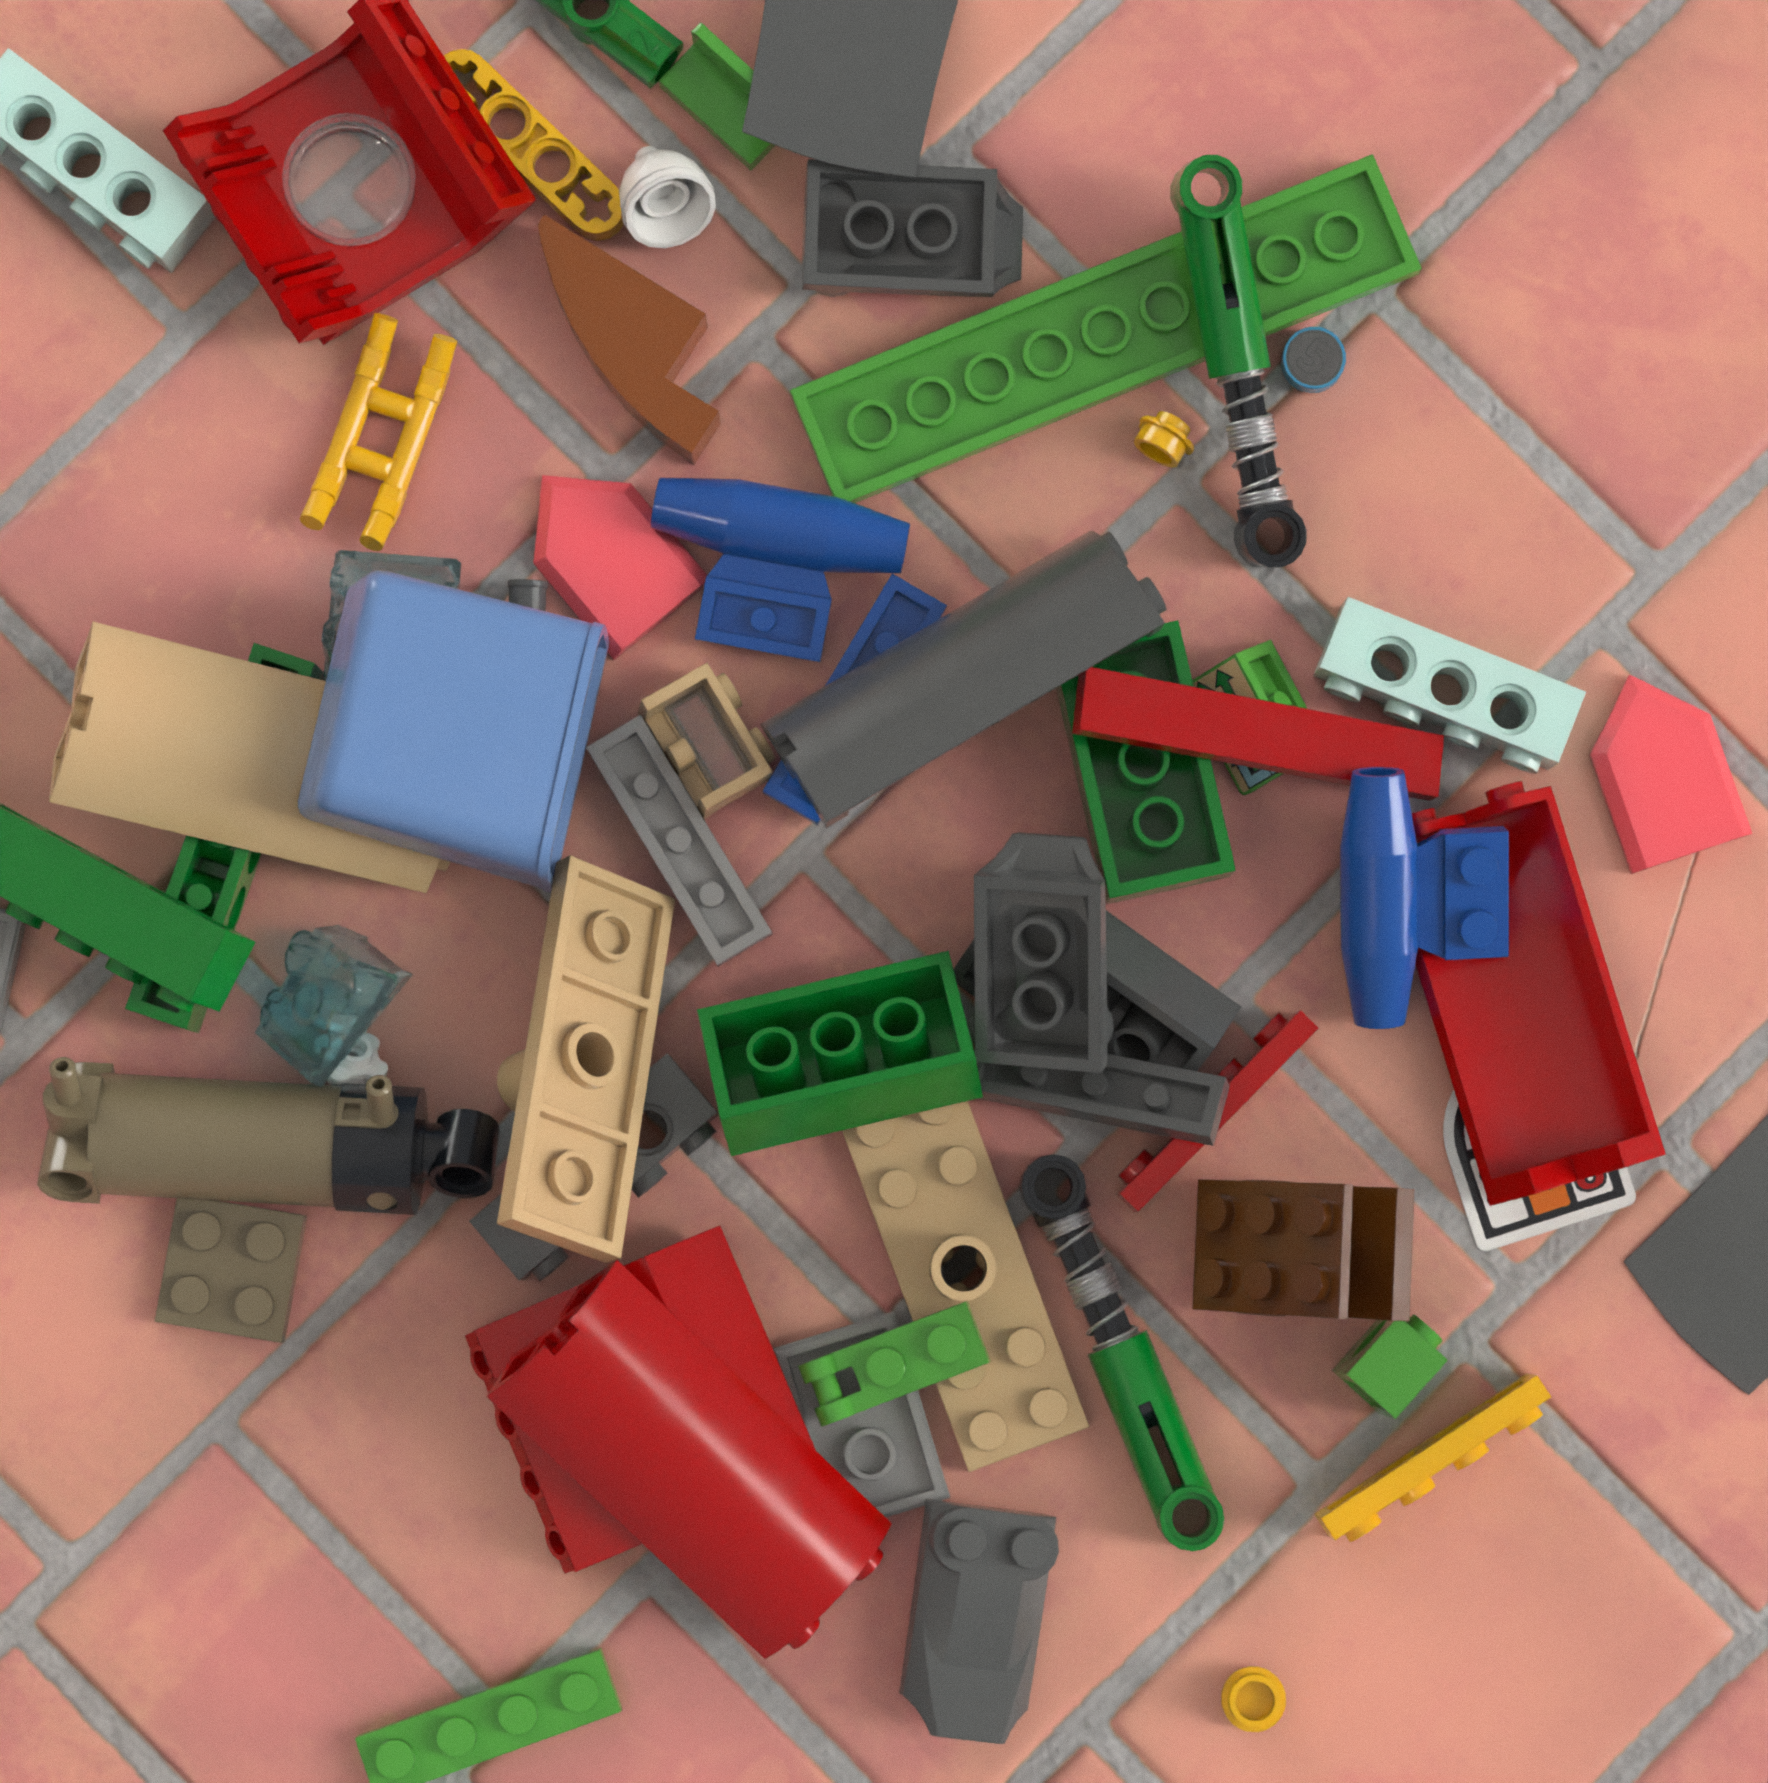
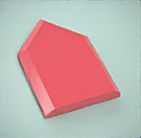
(608, 560)
(1665, 778)

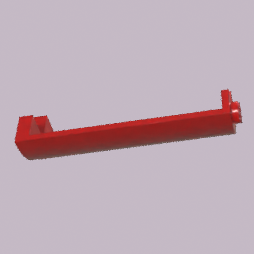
(1537, 1033)
(692, 1461)

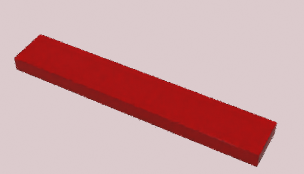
(1251, 731)

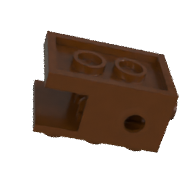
(1303, 1249)

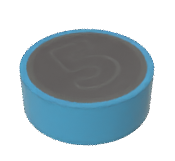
(1313, 359)

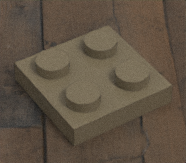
(231, 1269)

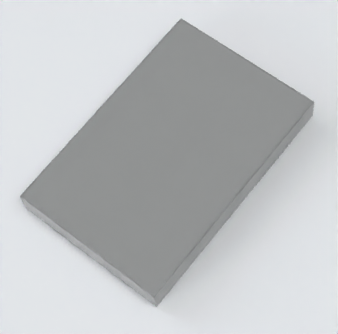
(879, 1450)

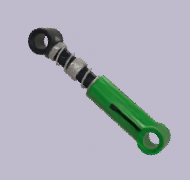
(1236, 353)
(1124, 1361)

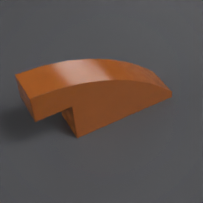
(632, 337)

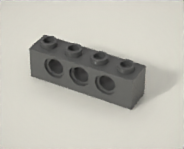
(688, 1127)

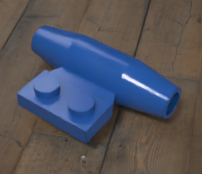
(775, 549)
(1412, 895)

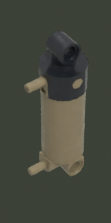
(257, 1141)

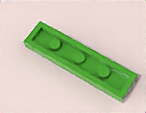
(491, 1722)

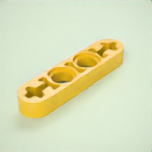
(537, 138)

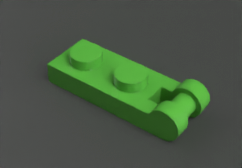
(897, 1362)

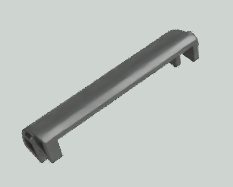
(964, 673)

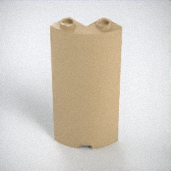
(207, 754)

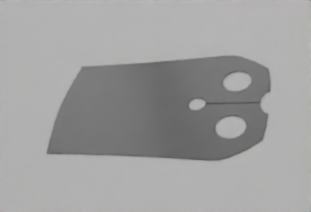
(849, 79)
(1712, 1265)

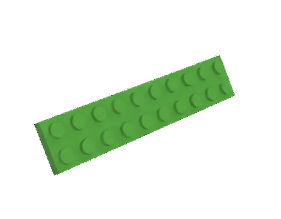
(1092, 336)

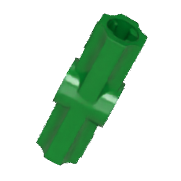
(624, 36)

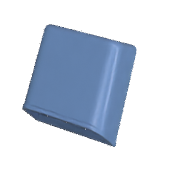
(454, 725)

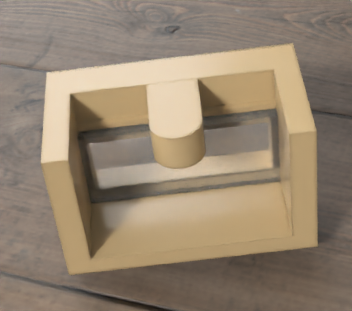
(707, 739)

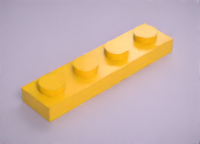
(1457, 1443)

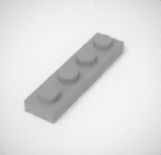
(679, 840)

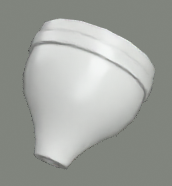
(665, 198)

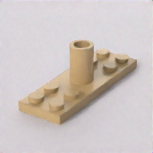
(585, 1061)
(938, 1192)

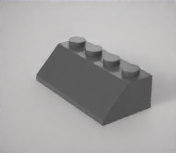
(1155, 1002)

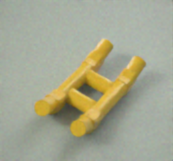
(367, 396)

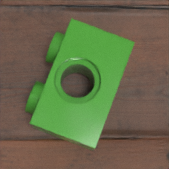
(1392, 1364)

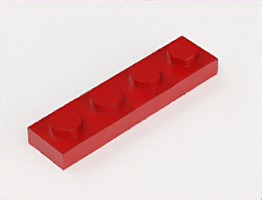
(1277, 1043)

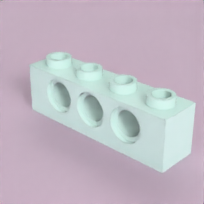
(176, 209)
(1545, 704)

